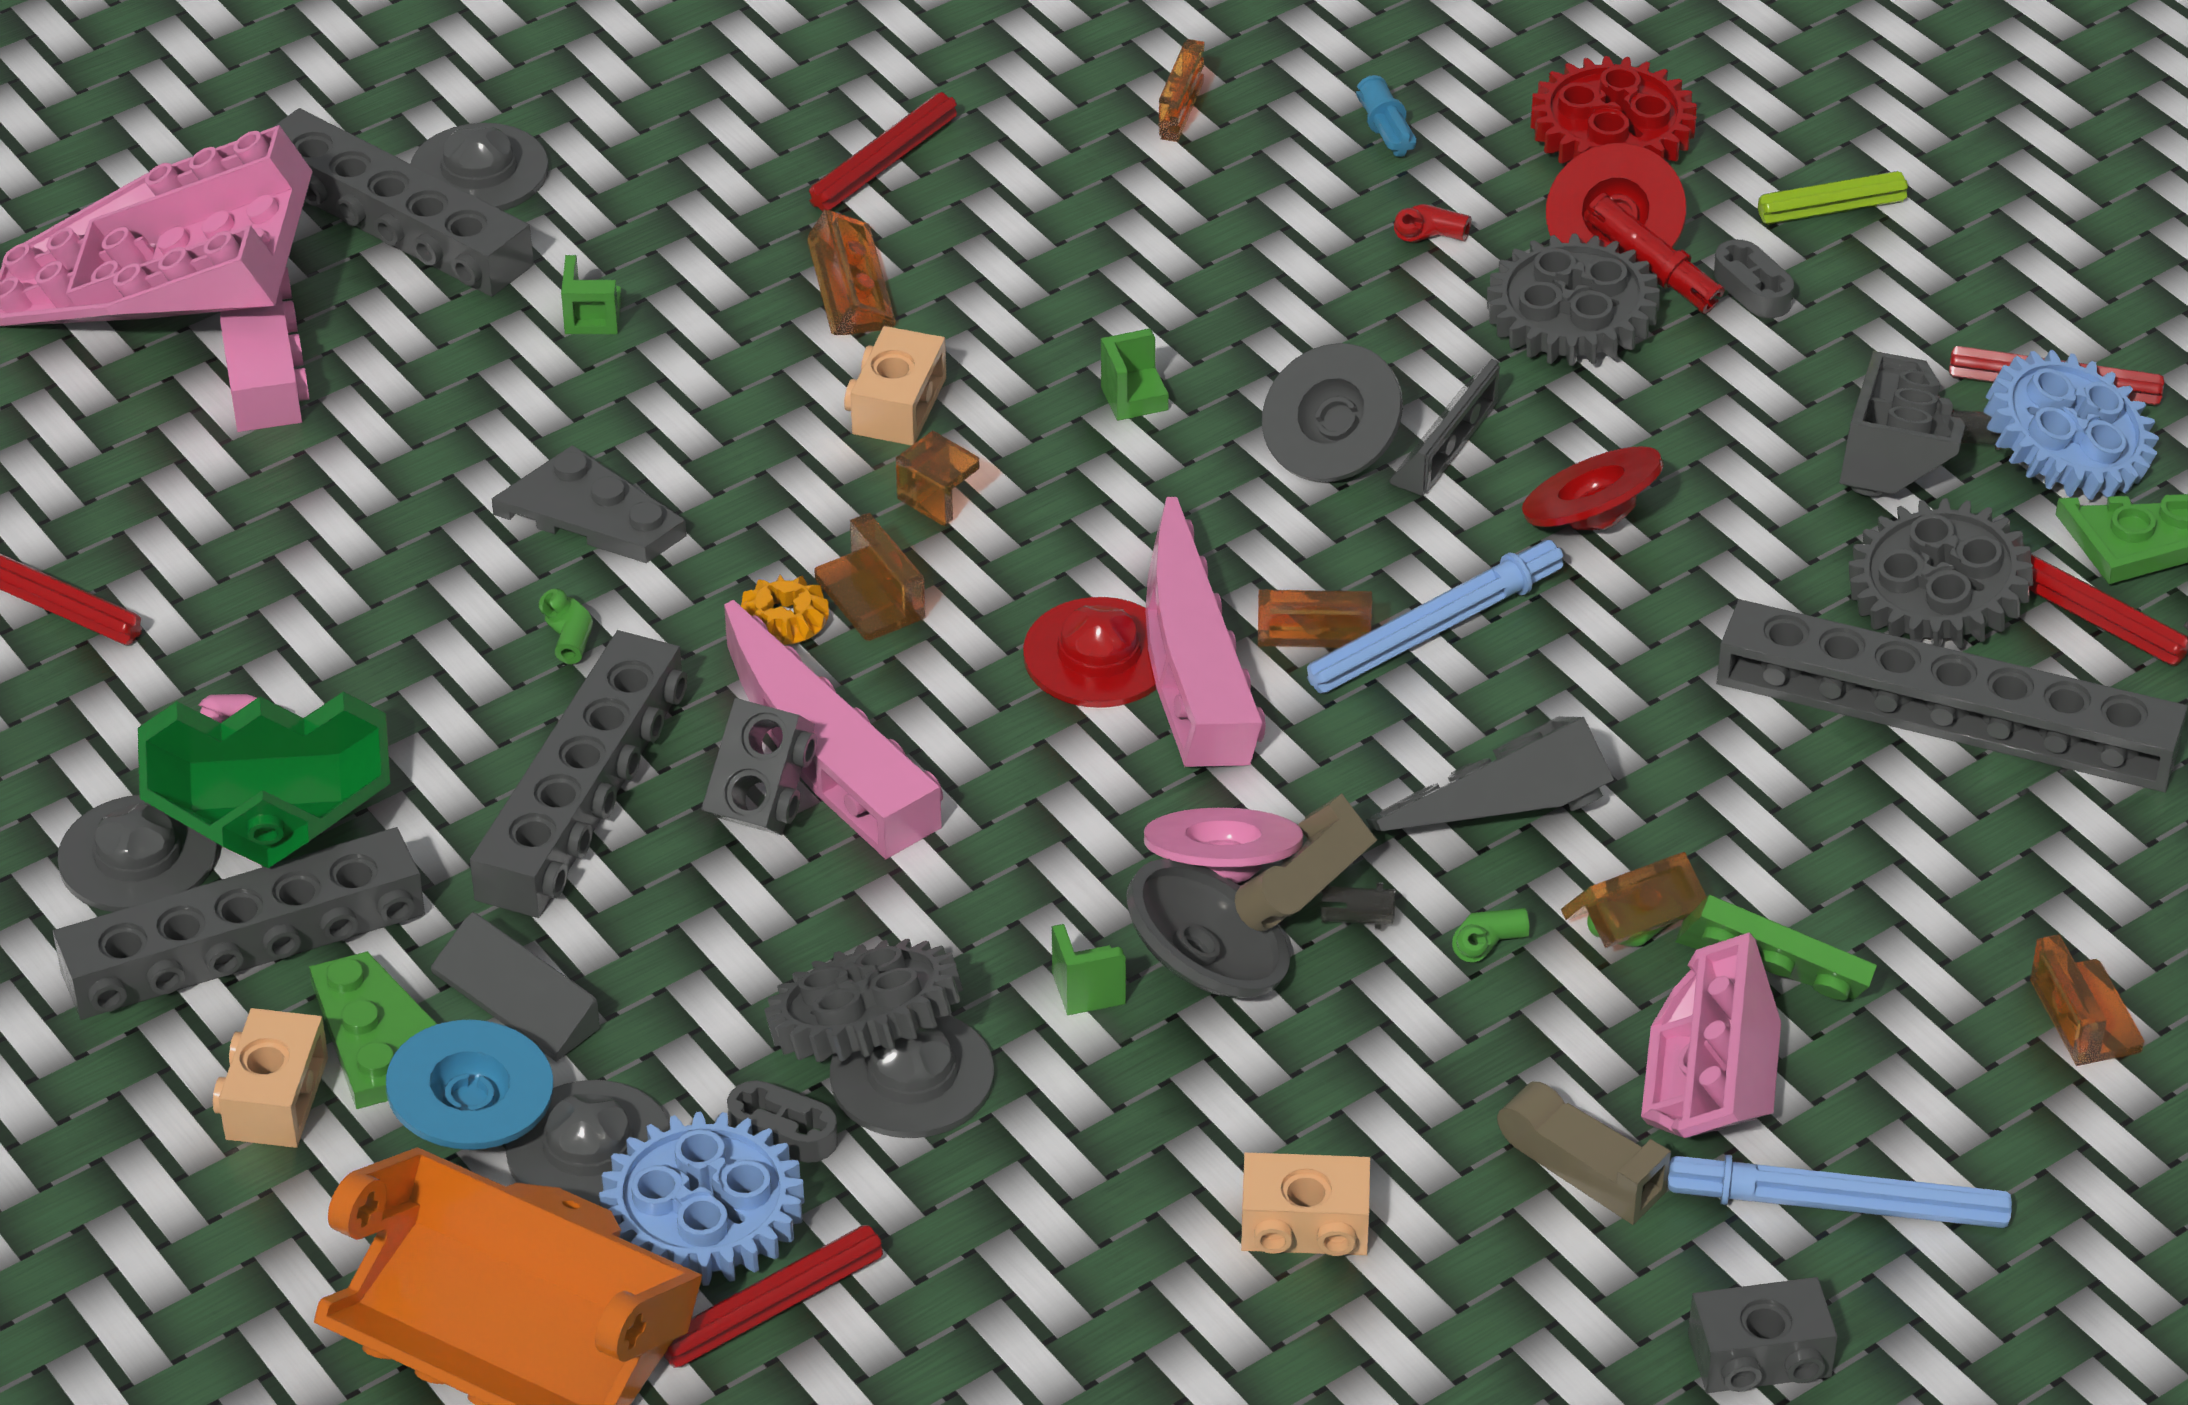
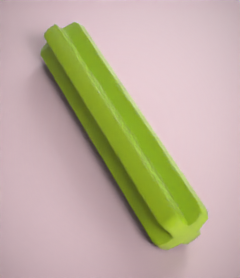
(1832, 197)

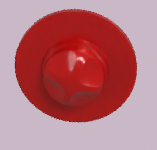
(1632, 178)
(1594, 491)
(1091, 652)

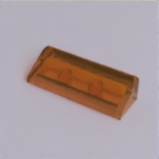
(849, 275)

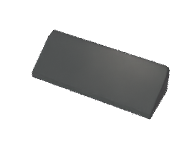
(1449, 432)
(517, 987)

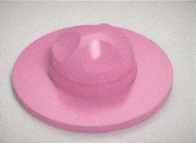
(1224, 839)

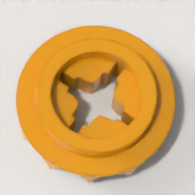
(808, 603)

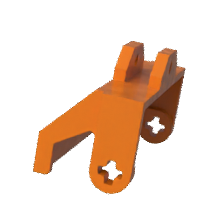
(502, 1286)

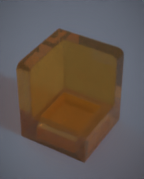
(929, 474)

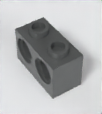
(744, 764)

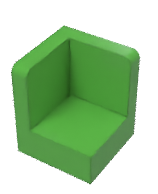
(589, 304)
(1131, 376)
(1087, 977)

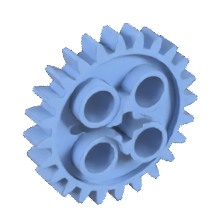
(2071, 425)
(706, 1194)

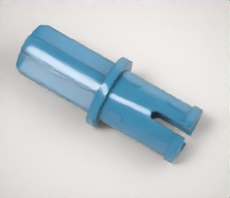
(1386, 115)

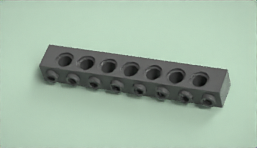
(1952, 695)

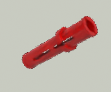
(1670, 266)

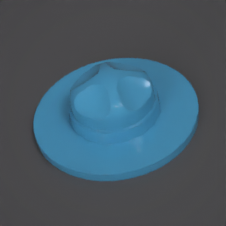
(469, 1084)

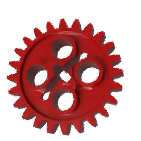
(1612, 106)

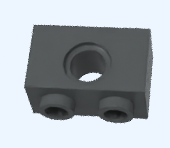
(1762, 1335)

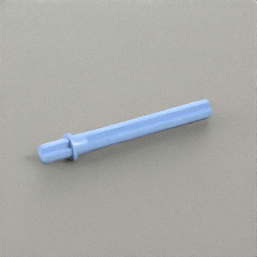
(1509, 577)
(1838, 1191)

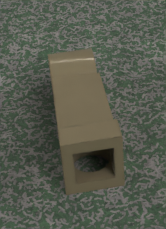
(1333, 842)
(1586, 1151)

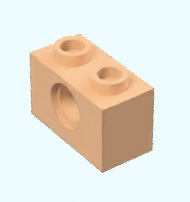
(897, 385)
(271, 1077)
(1305, 1204)

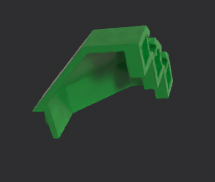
(264, 773)

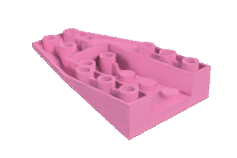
(168, 243)

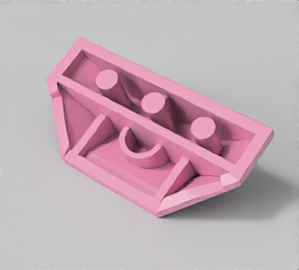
(1714, 1044)

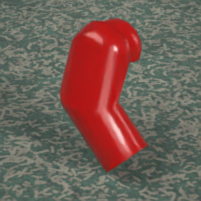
(1429, 221)

